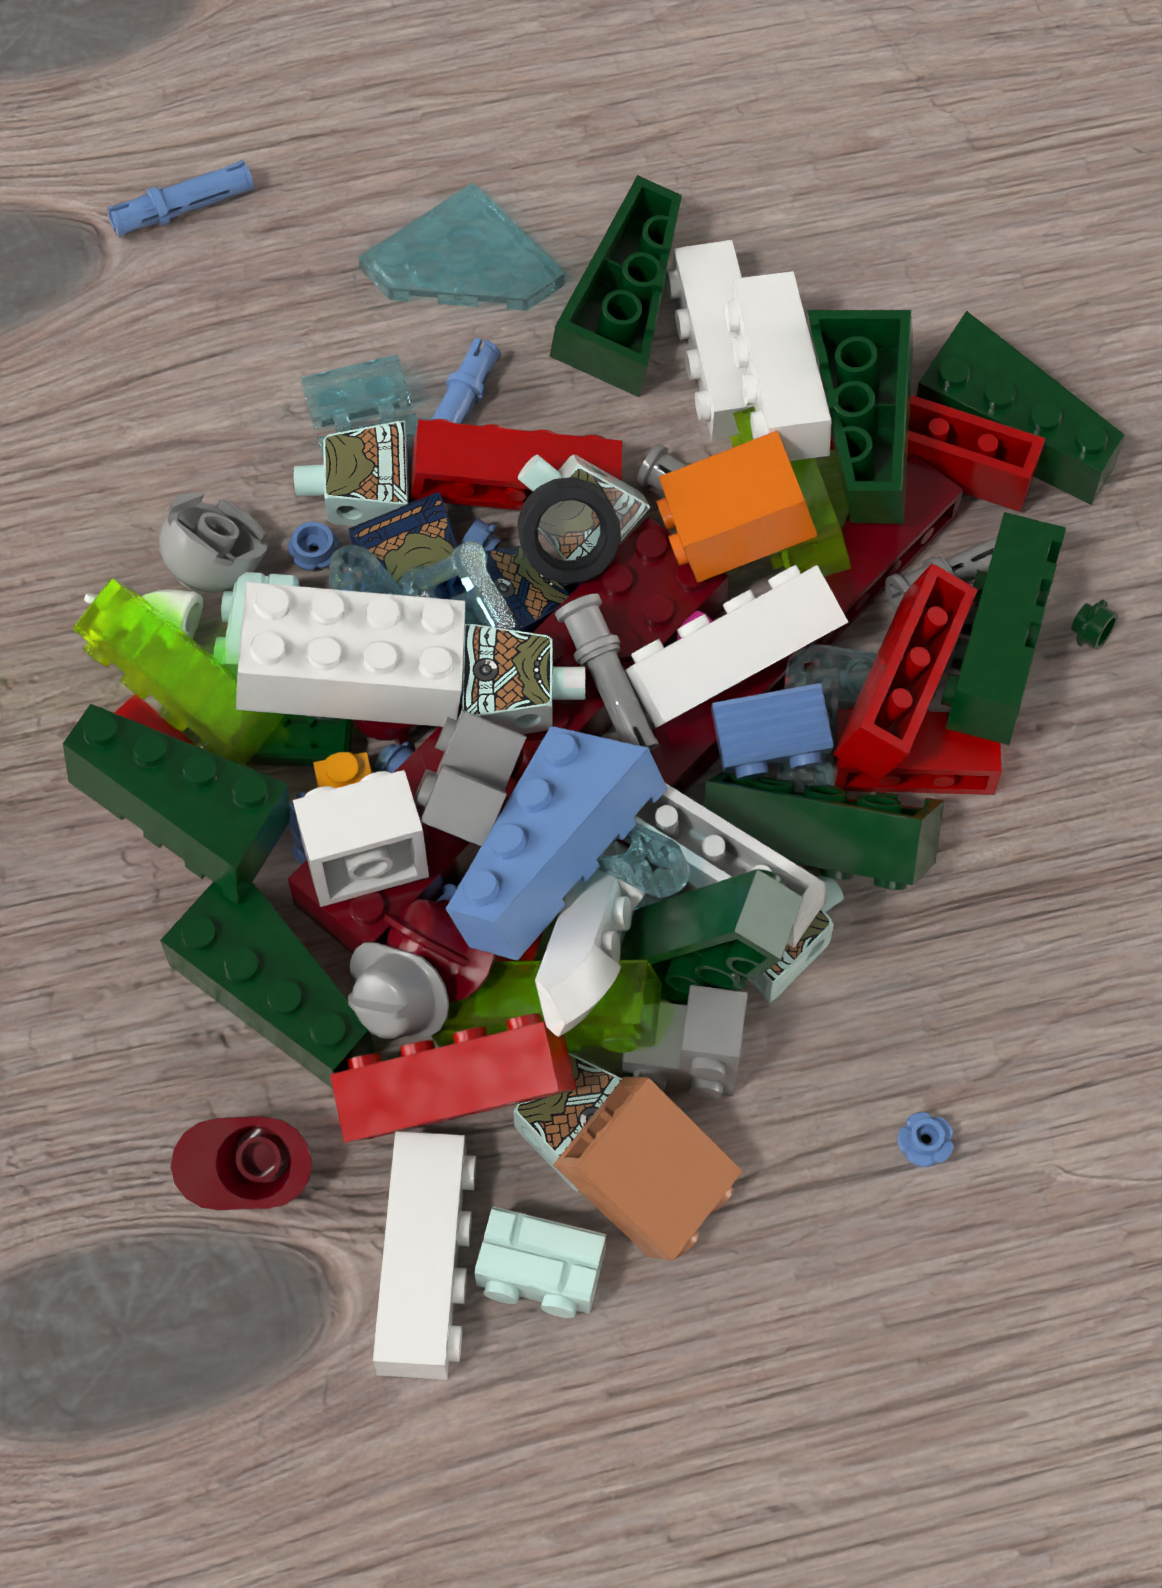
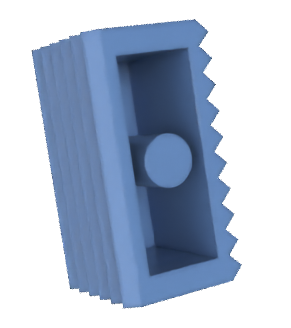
(772, 730)

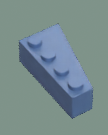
(549, 837)

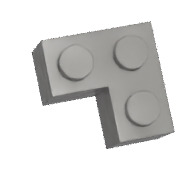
(470, 778)
(694, 1044)

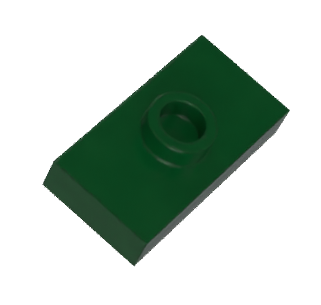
(304, 740)

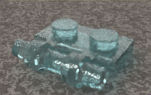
(358, 392)

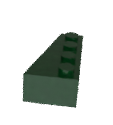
(617, 301)
(998, 383)
(867, 388)
(1002, 630)
(181, 796)
(831, 832)
(714, 933)
(266, 979)

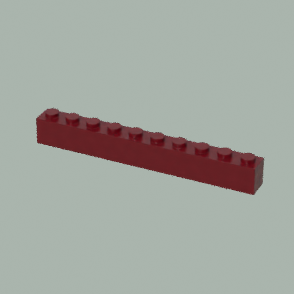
(874, 552)

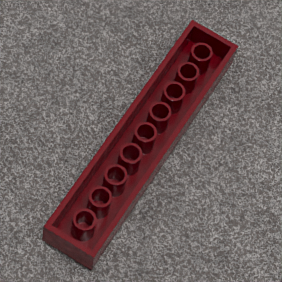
(643, 601)

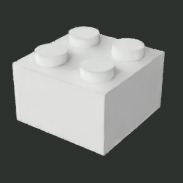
(361, 837)

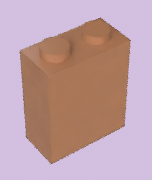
(649, 1168)

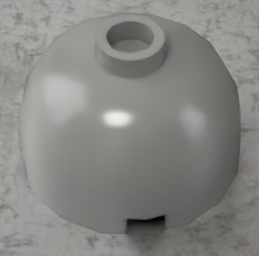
(209, 543)

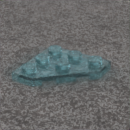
(463, 256)

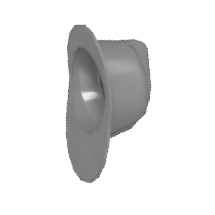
(396, 992)

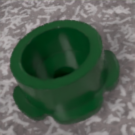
(1094, 624)

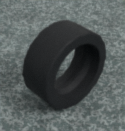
(572, 570)

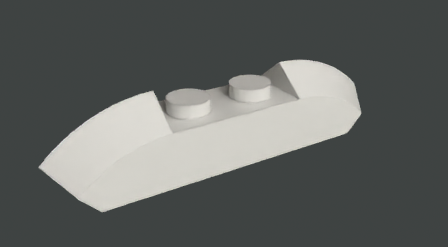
(585, 947)

